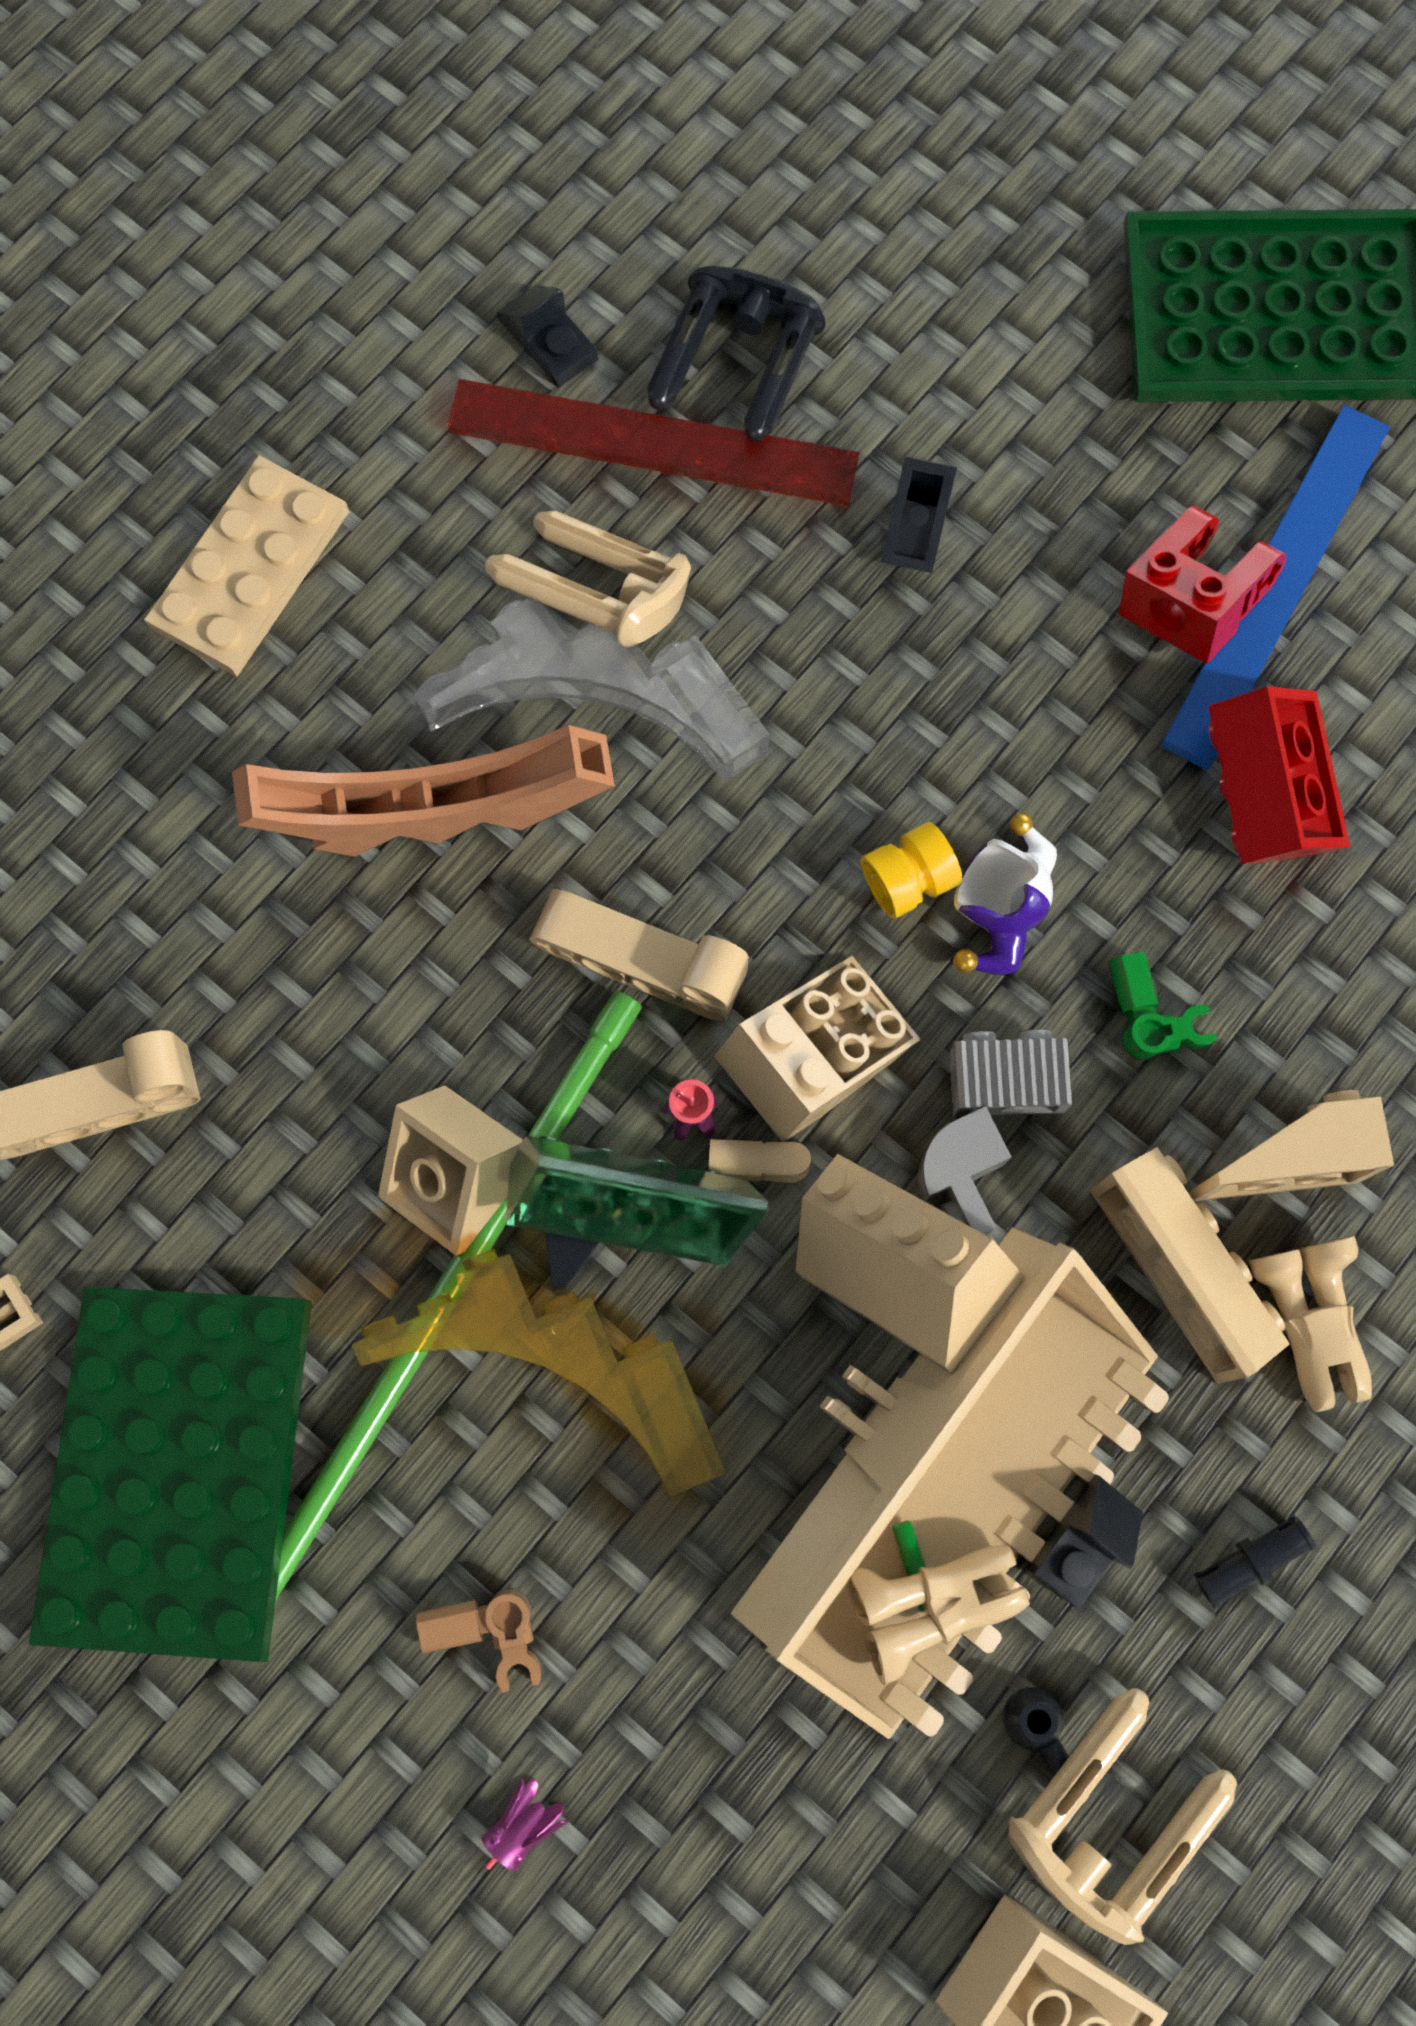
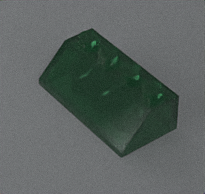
(630, 1201)

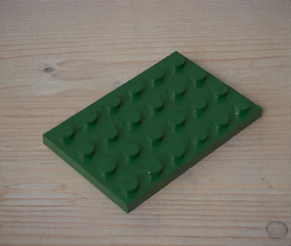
(1272, 304)
(173, 1474)

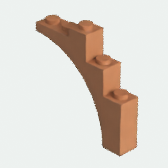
(430, 802)

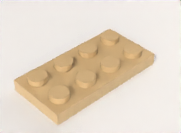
(247, 565)

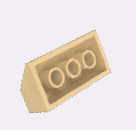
(901, 1262)
(1191, 1267)

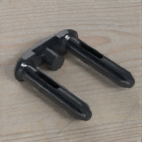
(756, 299)

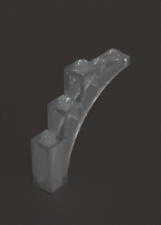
(536, 660)

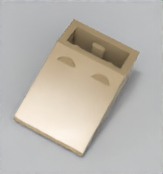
(815, 1047)

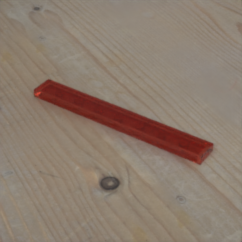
(653, 442)

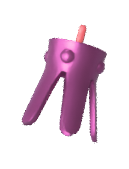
(691, 1105)
(521, 1827)

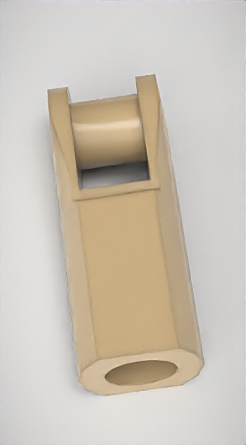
(757, 1161)

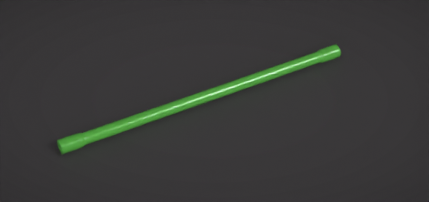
(602, 1040)

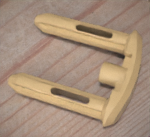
(647, 597)
(1159, 1869)

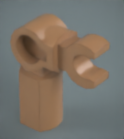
(465, 1624)

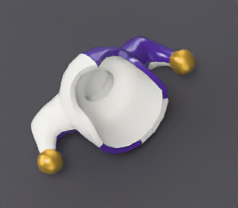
(1006, 896)

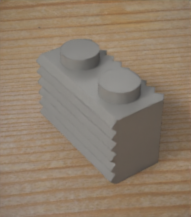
(1010, 1075)

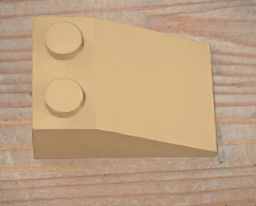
(1326, 1147)
(1037, 1976)

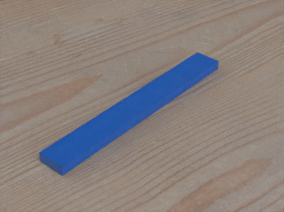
(1304, 538)

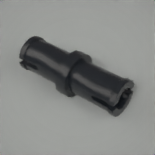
(1254, 1561)

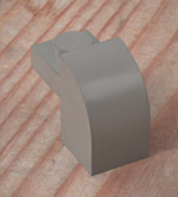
(956, 1158)

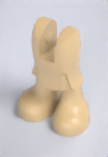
(1319, 1334)
(947, 1601)

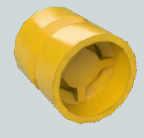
(917, 867)

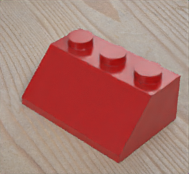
(1277, 775)

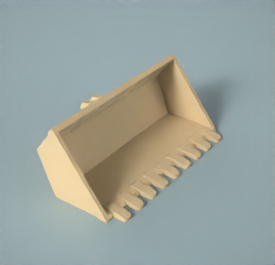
(968, 1463)

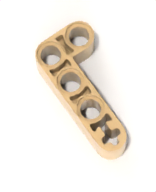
(684, 973)
(143, 1084)

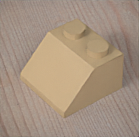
(446, 1166)

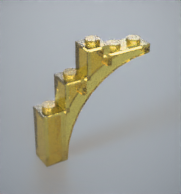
(494, 1316)

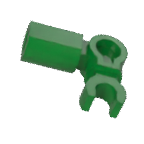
(1137, 999)

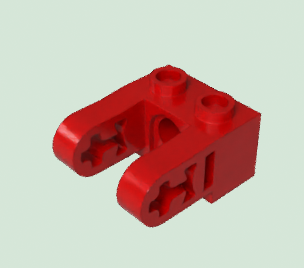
(1189, 601)

